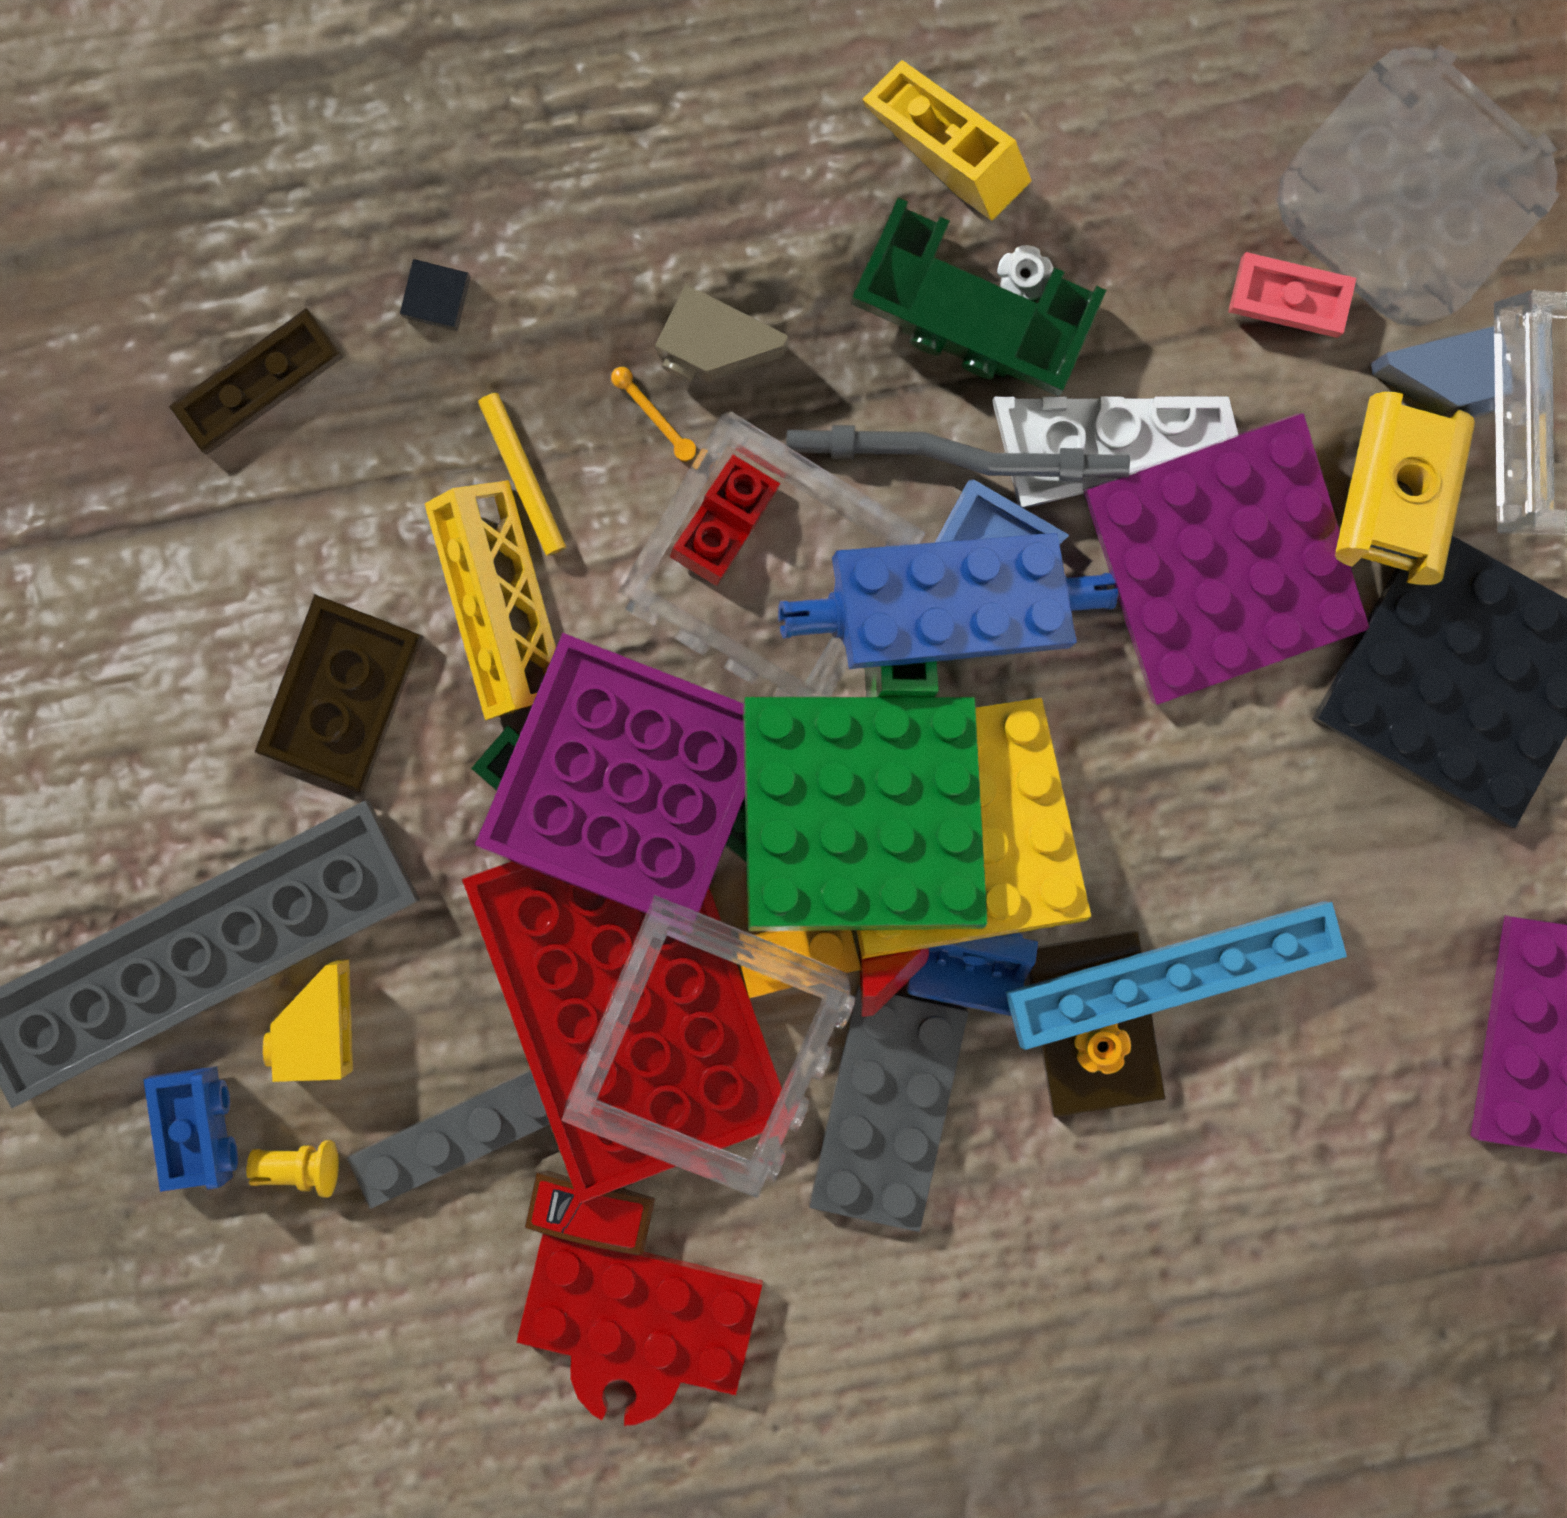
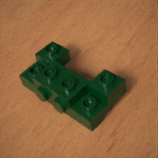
(969, 315)

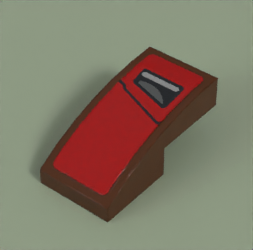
(609, 1221)

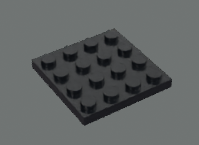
(1460, 682)

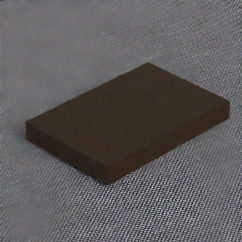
(338, 693)
(1070, 1085)

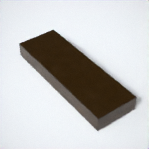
(256, 381)

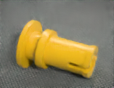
(298, 1168)

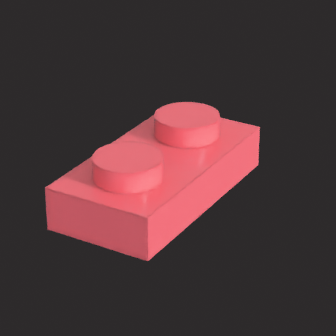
(1292, 295)

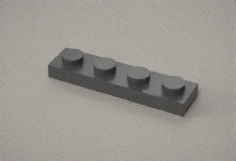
(449, 1139)

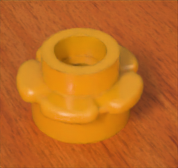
(1109, 1060)

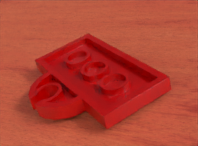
(638, 1323)

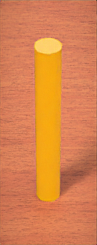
(522, 474)

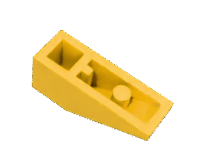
(950, 139)

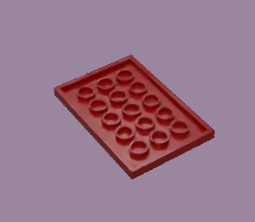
(688, 1052)

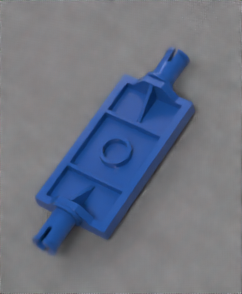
(949, 601)

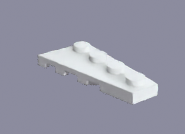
(1108, 425)

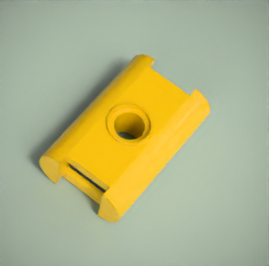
(1378, 516)

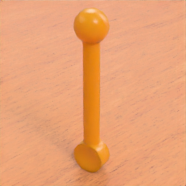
(683, 448)

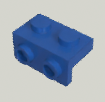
(976, 972)
(190, 1129)

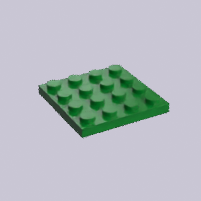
(863, 814)

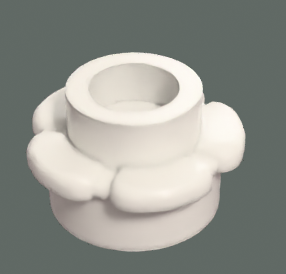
(1028, 258)

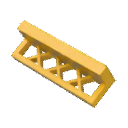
(485, 599)

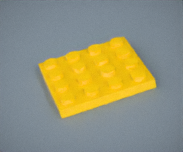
(1026, 834)

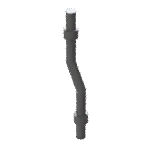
(1068, 465)

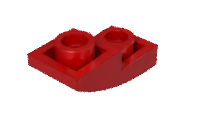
(724, 520)

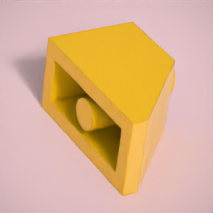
(314, 1031)

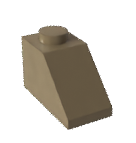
(714, 339)

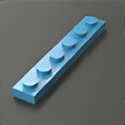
(1175, 974)

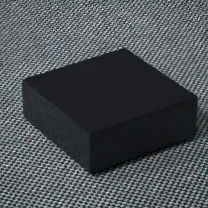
(435, 295)

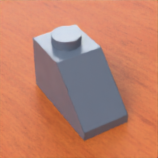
(1445, 373)

